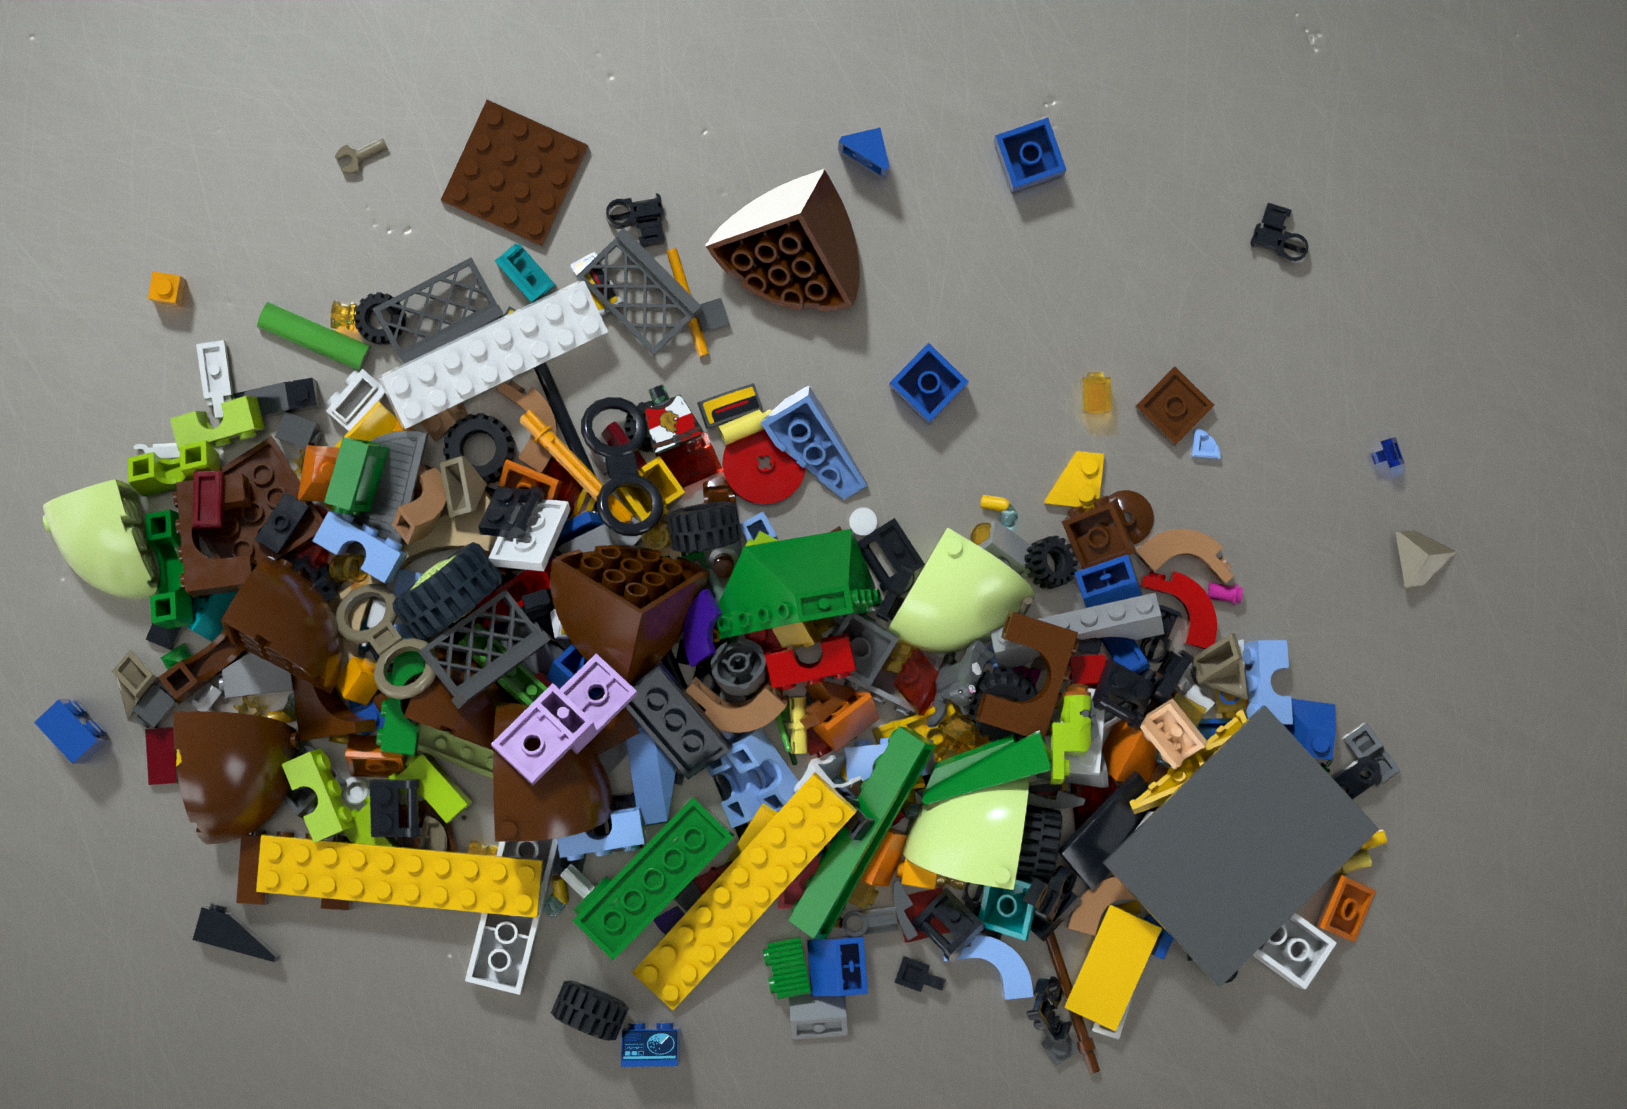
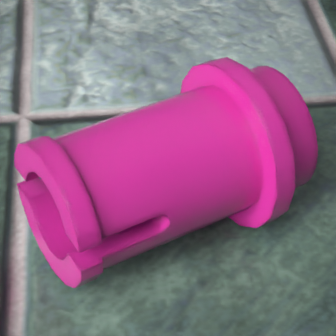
(1225, 592)

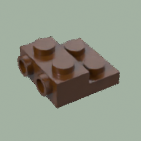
(1098, 532)

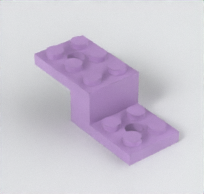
(564, 719)

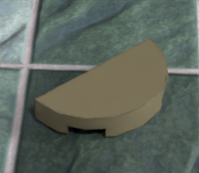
(433, 835)

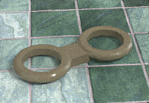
(384, 640)

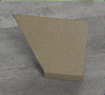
(461, 485)
(1420, 557)
(1222, 667)
(134, 680)

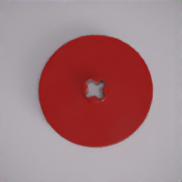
(756, 484)

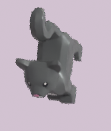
(959, 680)

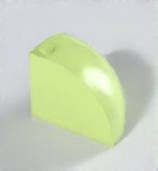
(105, 538)
(958, 598)
(972, 835)

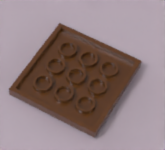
(514, 173)
(269, 479)

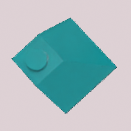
(1006, 911)

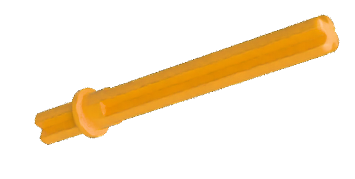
(571, 463)

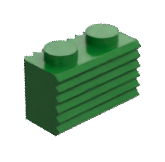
(788, 968)

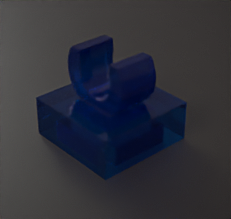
(1390, 453)

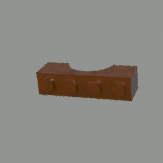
(198, 670)

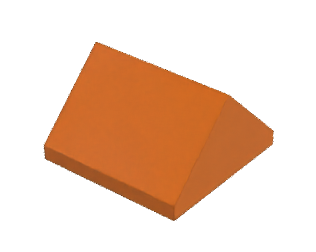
(521, 477)
(848, 720)
(1127, 752)
(367, 760)
(885, 859)
(1345, 907)

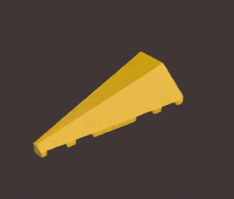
(1168, 784)

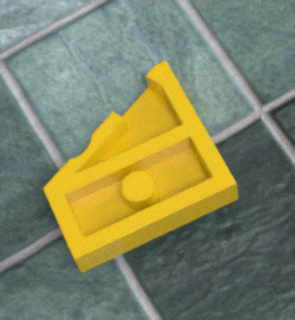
(1078, 482)

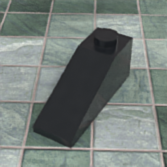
(286, 396)
(227, 931)

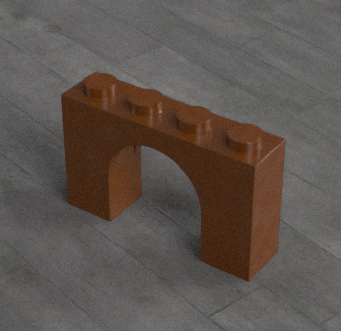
(203, 574)
(1055, 647)
(249, 871)

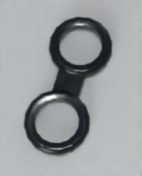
(621, 466)

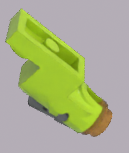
(1075, 733)

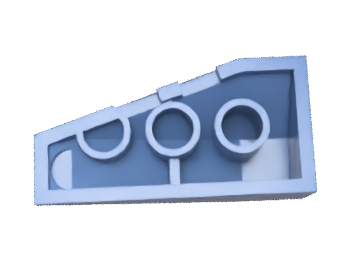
(809, 437)
(651, 777)

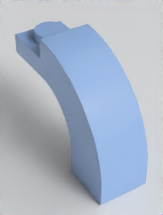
(1013, 970)

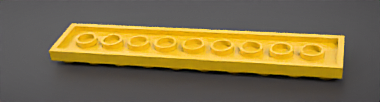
(399, 876)
(744, 891)

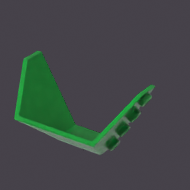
(796, 583)

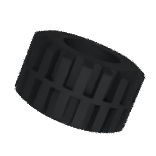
(485, 424)
(704, 526)
(1001, 684)
(1040, 842)
(589, 1010)

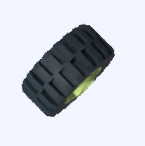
(447, 592)

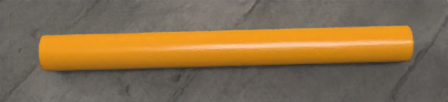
(694, 324)

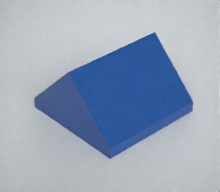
(867, 149)

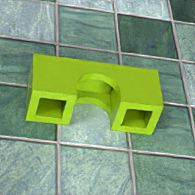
(240, 419)
(155, 475)
(331, 813)

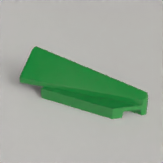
(987, 767)

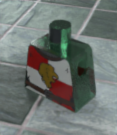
(670, 421)

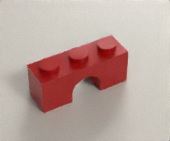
(787, 669)

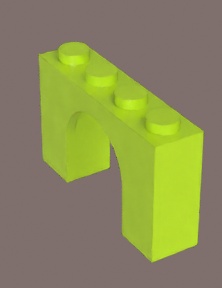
(435, 788)

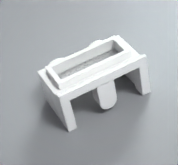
(356, 399)

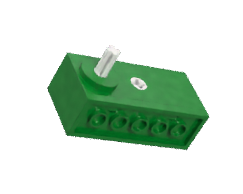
(628, 903)

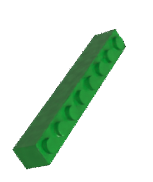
(848, 858)

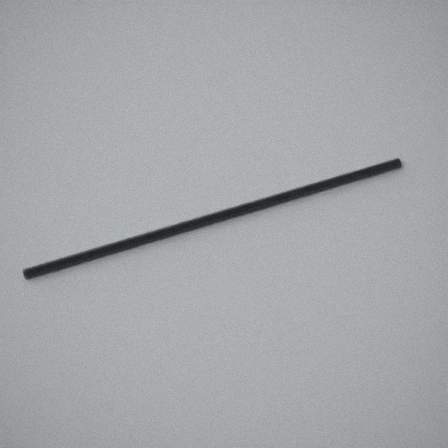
(575, 445)

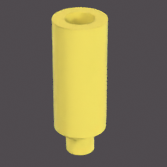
(742, 426)

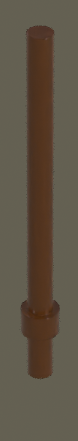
(1084, 1044)

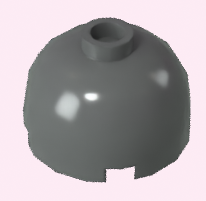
(739, 667)

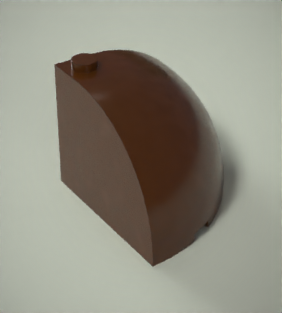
(793, 246)
(624, 603)
(286, 623)
(473, 720)
(231, 770)
(562, 803)

